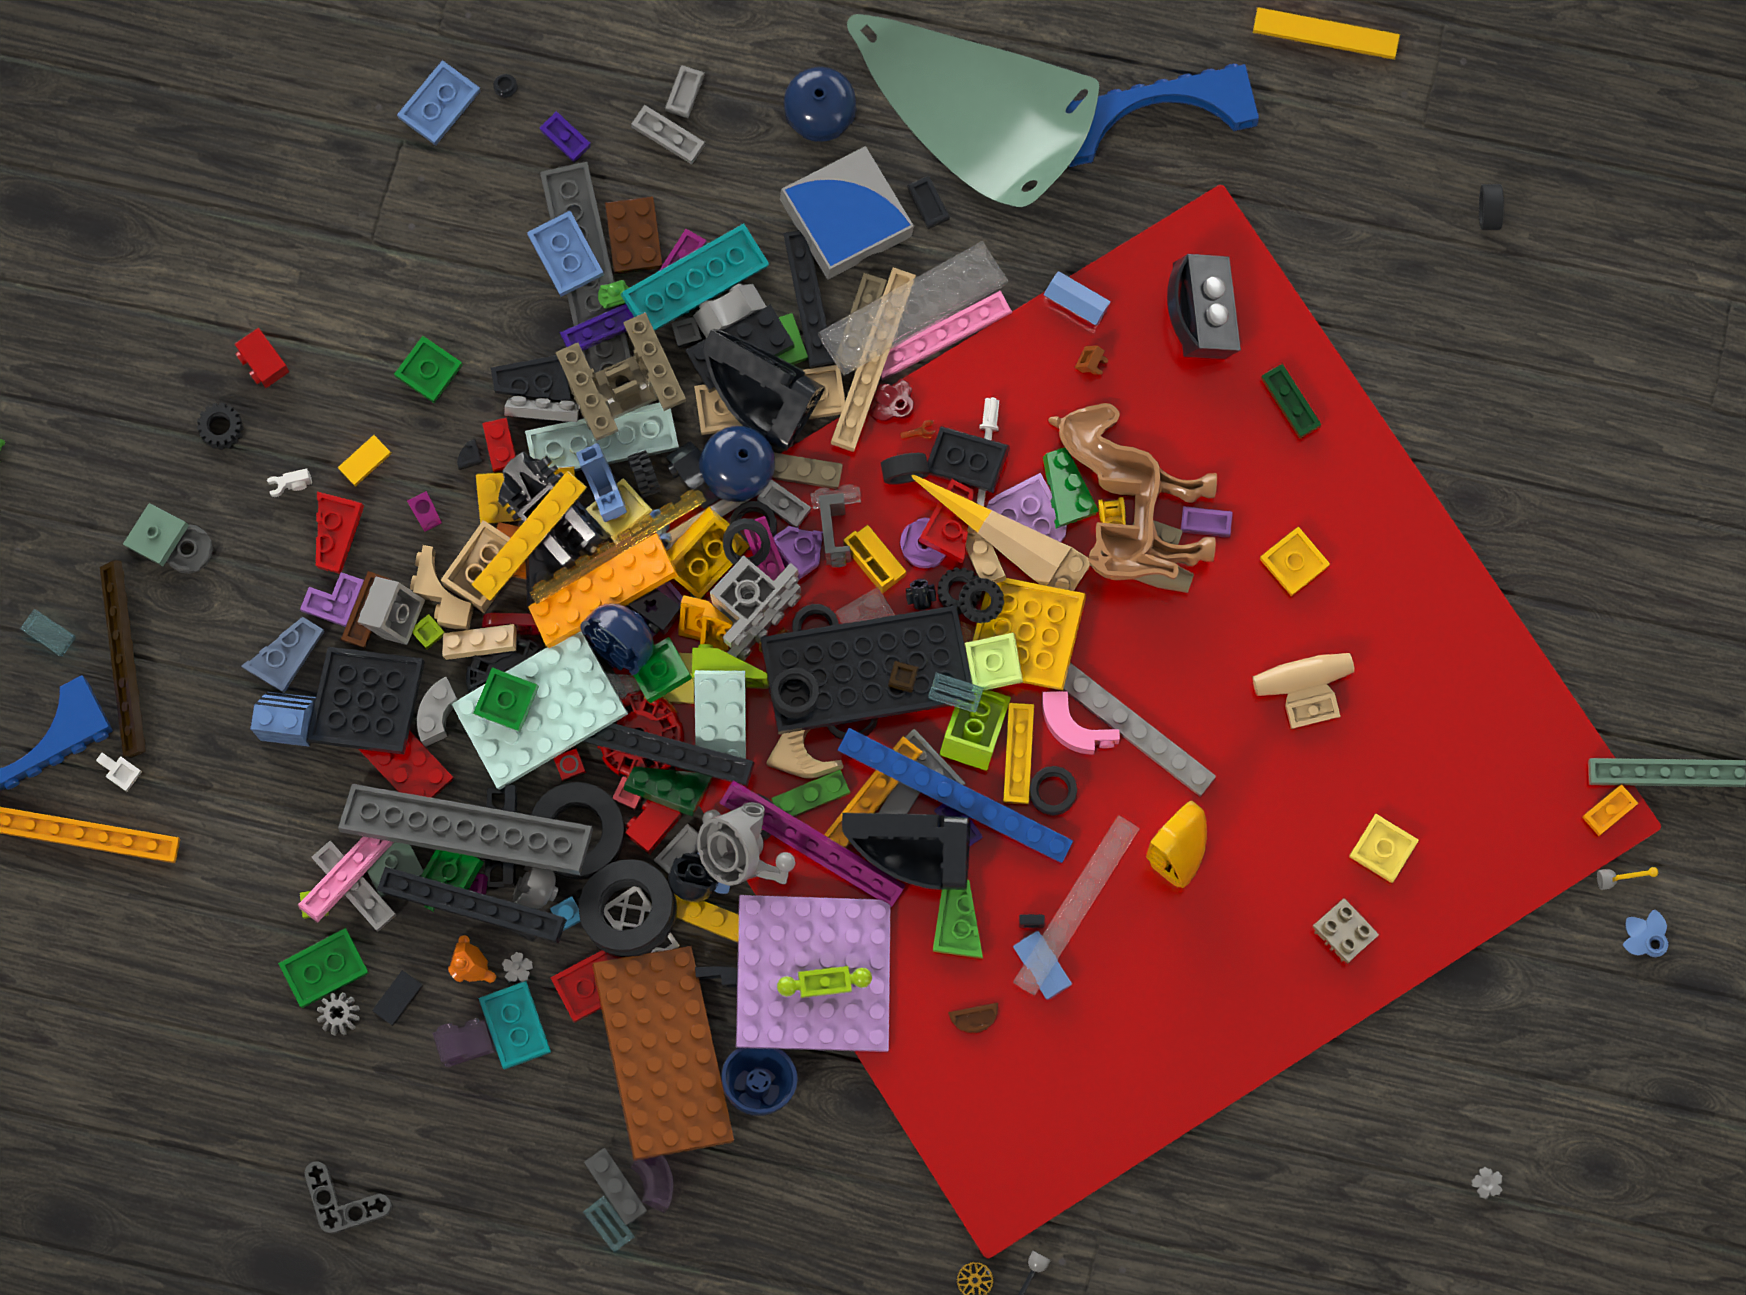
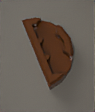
(975, 1018)

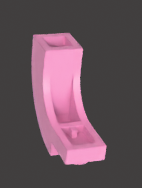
(1068, 732)

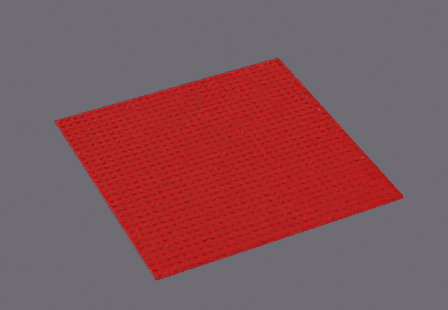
(1220, 982)

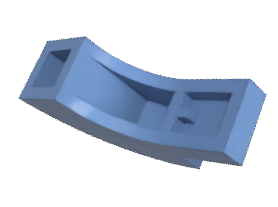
(602, 482)

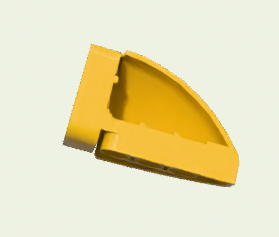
(1180, 845)

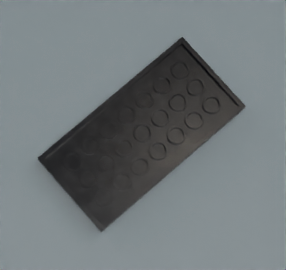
(857, 662)

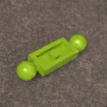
(824, 982)

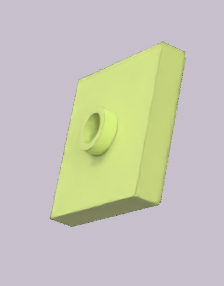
(994, 661)

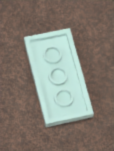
(721, 711)

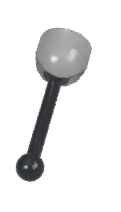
(1037, 1264)

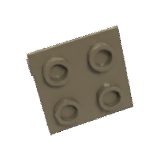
(1345, 931)

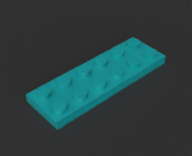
(696, 278)

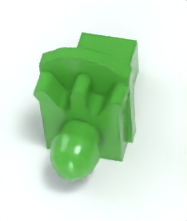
(610, 294)

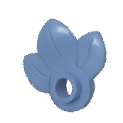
(1643, 932)

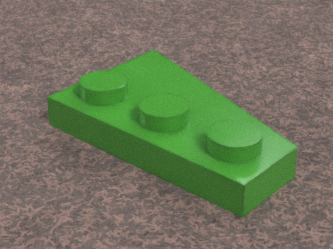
(957, 925)

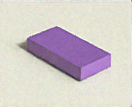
(1206, 521)

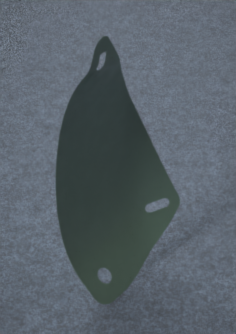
(979, 107)

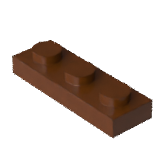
(355, 632)

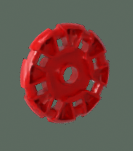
(649, 723)

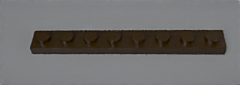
(122, 659)

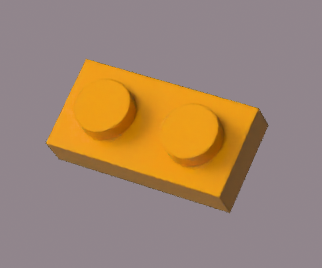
(1610, 810)

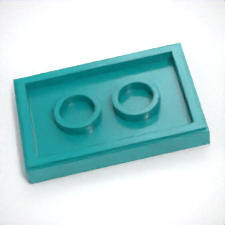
(514, 1025)

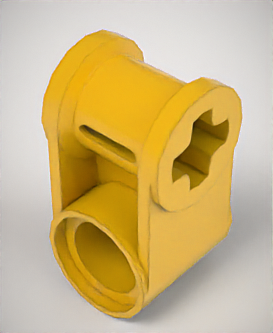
(1112, 511)

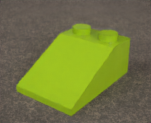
(713, 659)
(974, 735)

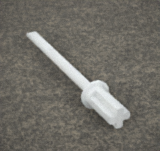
(988, 425)

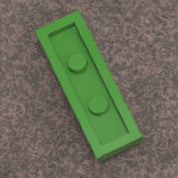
(812, 794)

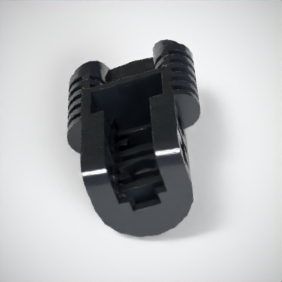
(526, 485)

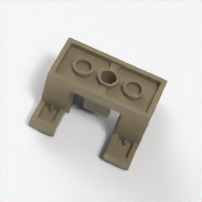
(646, 374)

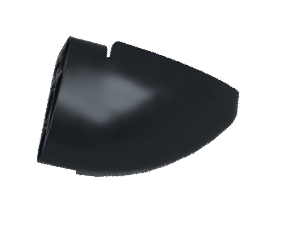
(761, 388)
(914, 847)

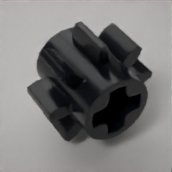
(920, 594)

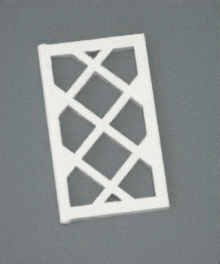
(646, 907)

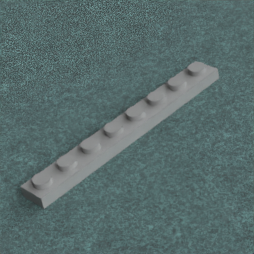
(1137, 731)

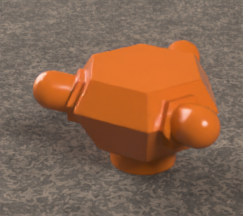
(469, 963)

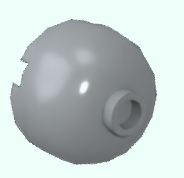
(535, 888)

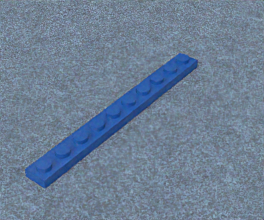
(955, 795)

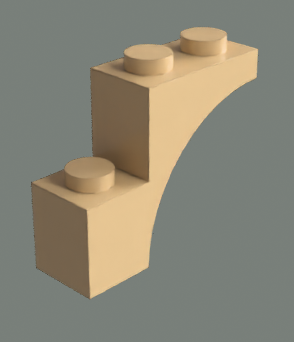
(452, 611)

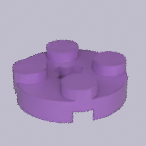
(913, 551)

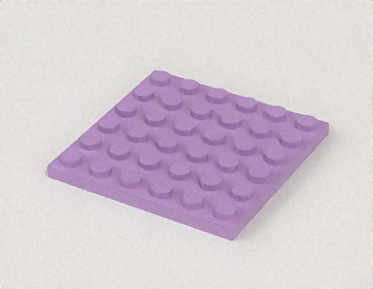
(805, 934)

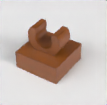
(1090, 358)

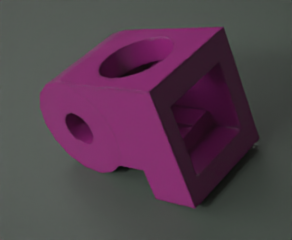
(424, 511)

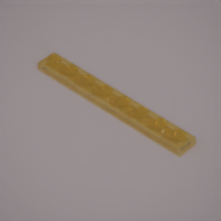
(609, 550)

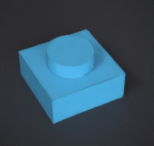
(568, 910)

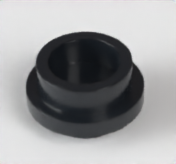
(505, 85)

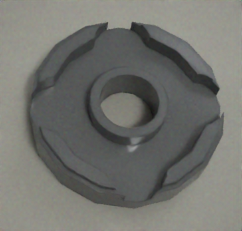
(198, 558)

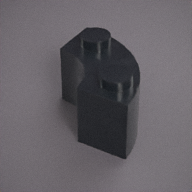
(685, 466)

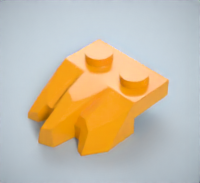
(703, 622)

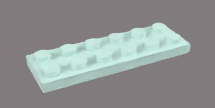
(639, 430)

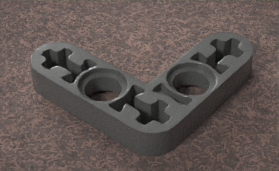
(341, 1212)

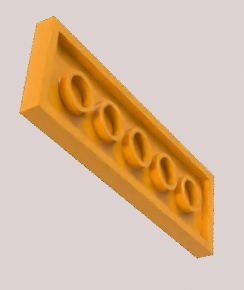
(615, 582)

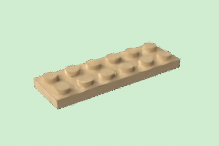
(716, 416)

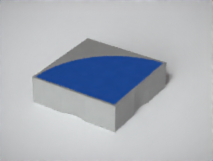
(846, 212)

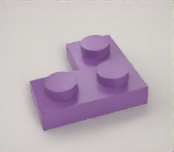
(337, 606)

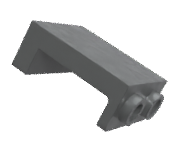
(833, 506)

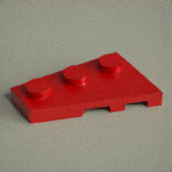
(336, 529)
(945, 530)

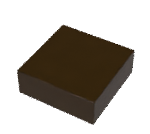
(903, 676)

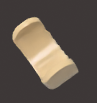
(793, 758)

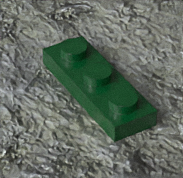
(1291, 401)

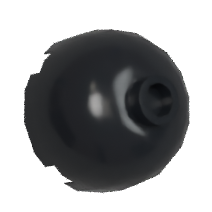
(690, 879)

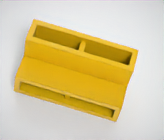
(874, 558)

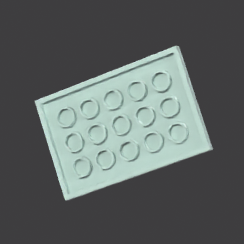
(568, 708)

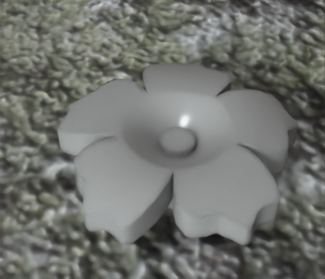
(517, 968)
(1487, 1183)

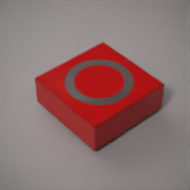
(569, 765)

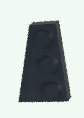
(539, 567)

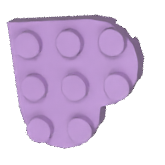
(1030, 506)

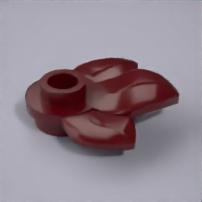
(889, 400)

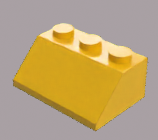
(700, 553)

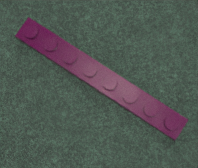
(818, 846)

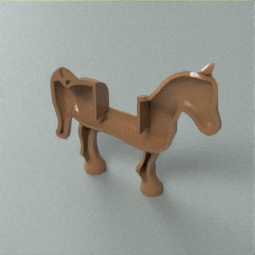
(1125, 470)

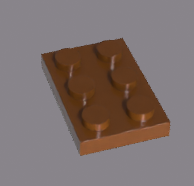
(633, 235)

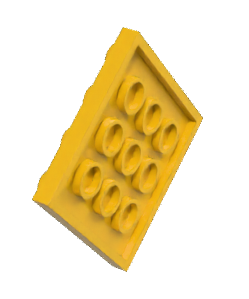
(1043, 626)

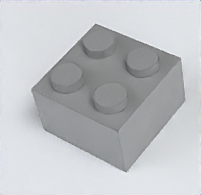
(391, 610)

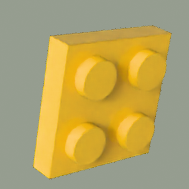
(1294, 561)

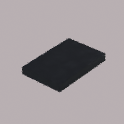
(967, 459)

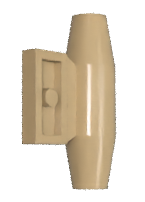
(1306, 686)

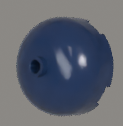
(823, 116)
(735, 476)
(619, 636)

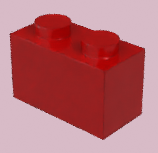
(261, 357)
(499, 443)
(652, 825)

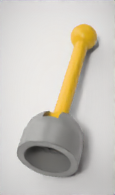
(1607, 878)

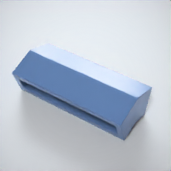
(1077, 298)
(1056, 979)

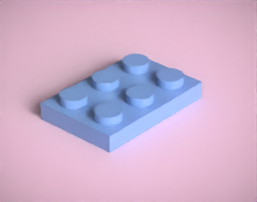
(439, 102)
(565, 253)

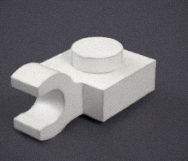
(293, 480)
(120, 772)

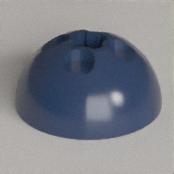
(763, 1069)

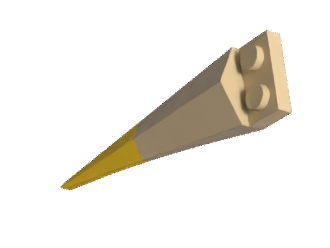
(1036, 554)

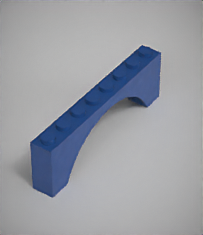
(1221, 91)
(75, 725)

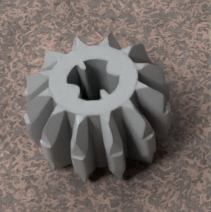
(338, 1004)

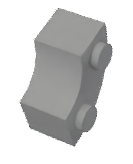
(729, 309)
(434, 712)

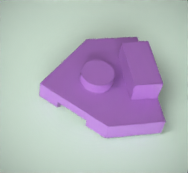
(799, 548)

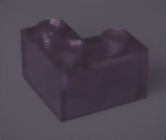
(463, 1044)

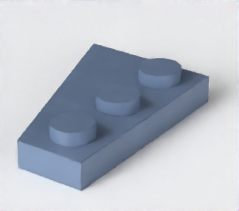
(286, 655)

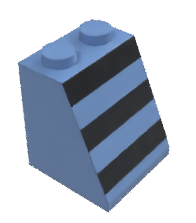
(283, 718)

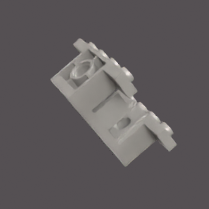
(753, 603)

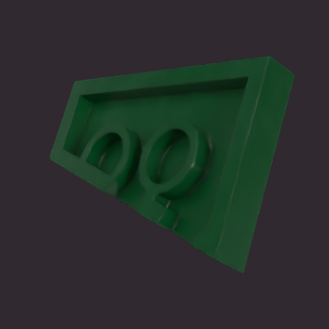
(669, 787)

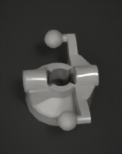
(732, 845)

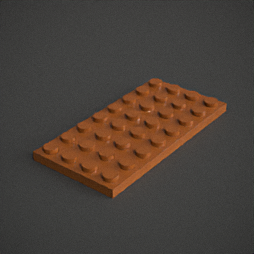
(662, 1053)

